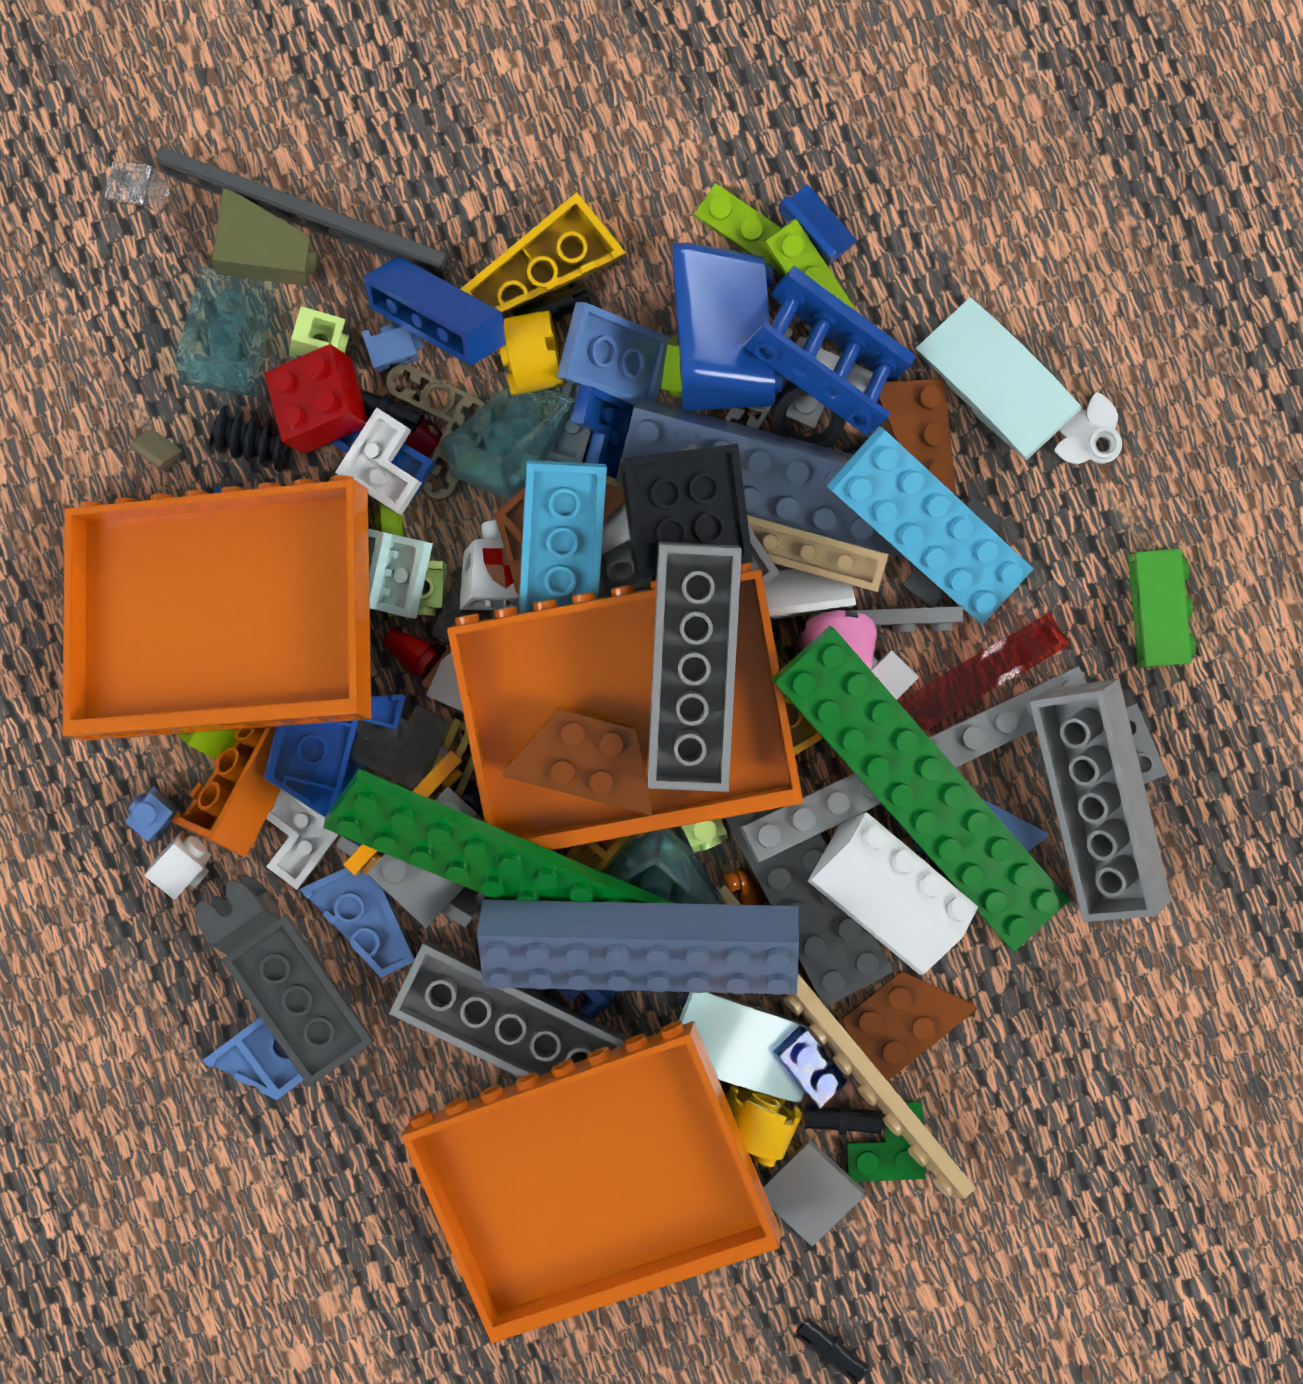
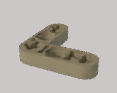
(450, 413)

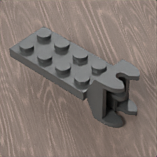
(283, 979)

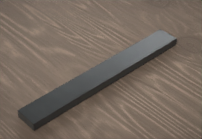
(302, 212)

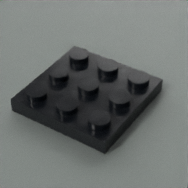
(684, 499)

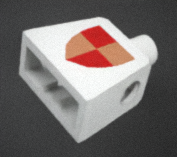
(486, 573)

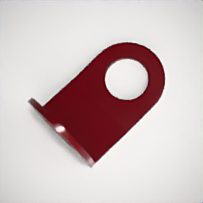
(423, 440)

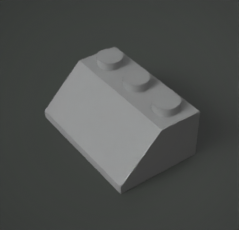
(415, 889)

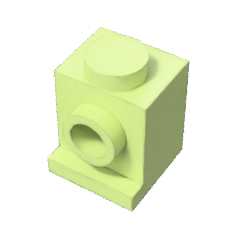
(315, 325)
(436, 596)
(705, 834)

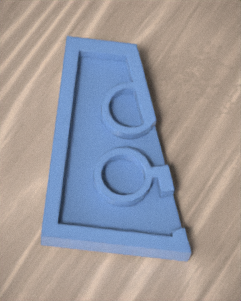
(364, 918)

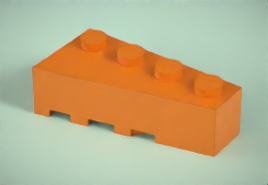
(236, 796)

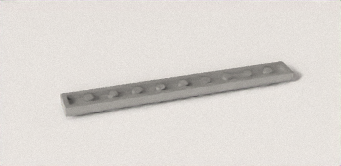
(851, 797)

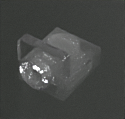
(137, 186)

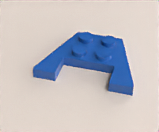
(313, 758)

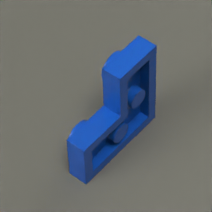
(608, 421)

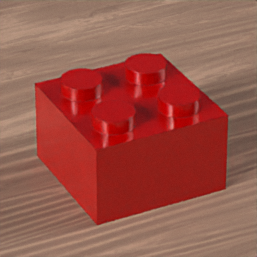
(316, 399)

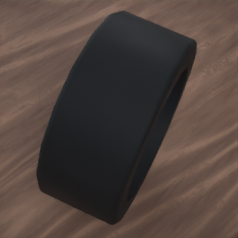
(783, 400)

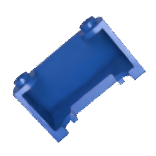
(718, 308)

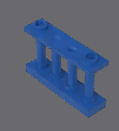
(847, 330)

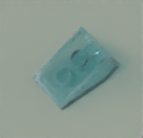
(226, 333)
(502, 435)
(665, 868)

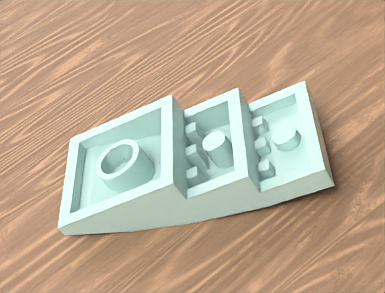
(998, 378)
(396, 572)
(743, 1042)

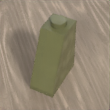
(259, 244)

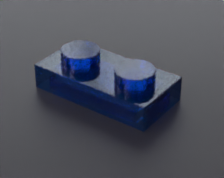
(810, 1066)

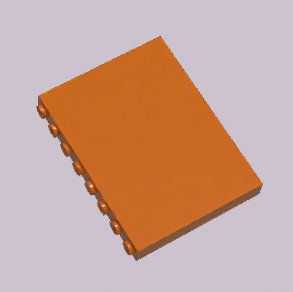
(217, 611)
(599, 664)
(592, 1182)

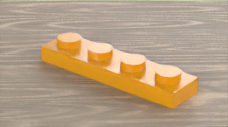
(443, 775)

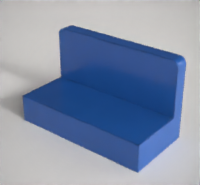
(819, 223)

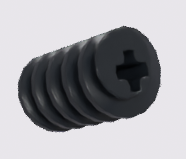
(249, 440)

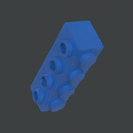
(435, 310)

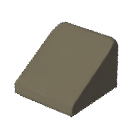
(156, 449)

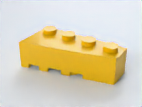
(558, 249)

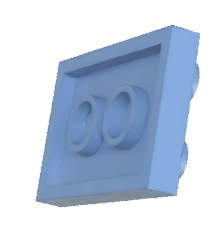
(613, 355)

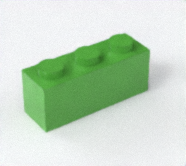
(1161, 608)

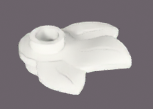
(1084, 430)

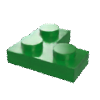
(884, 1158)

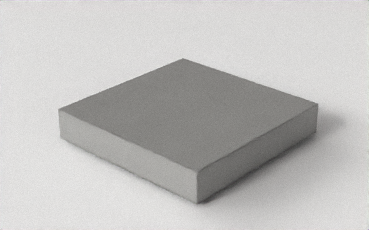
(811, 1192)

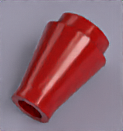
(413, 653)

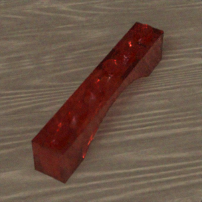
(985, 671)

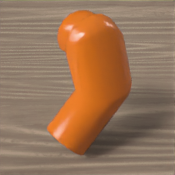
(742, 882)

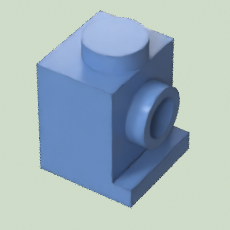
(392, 347)
(151, 814)

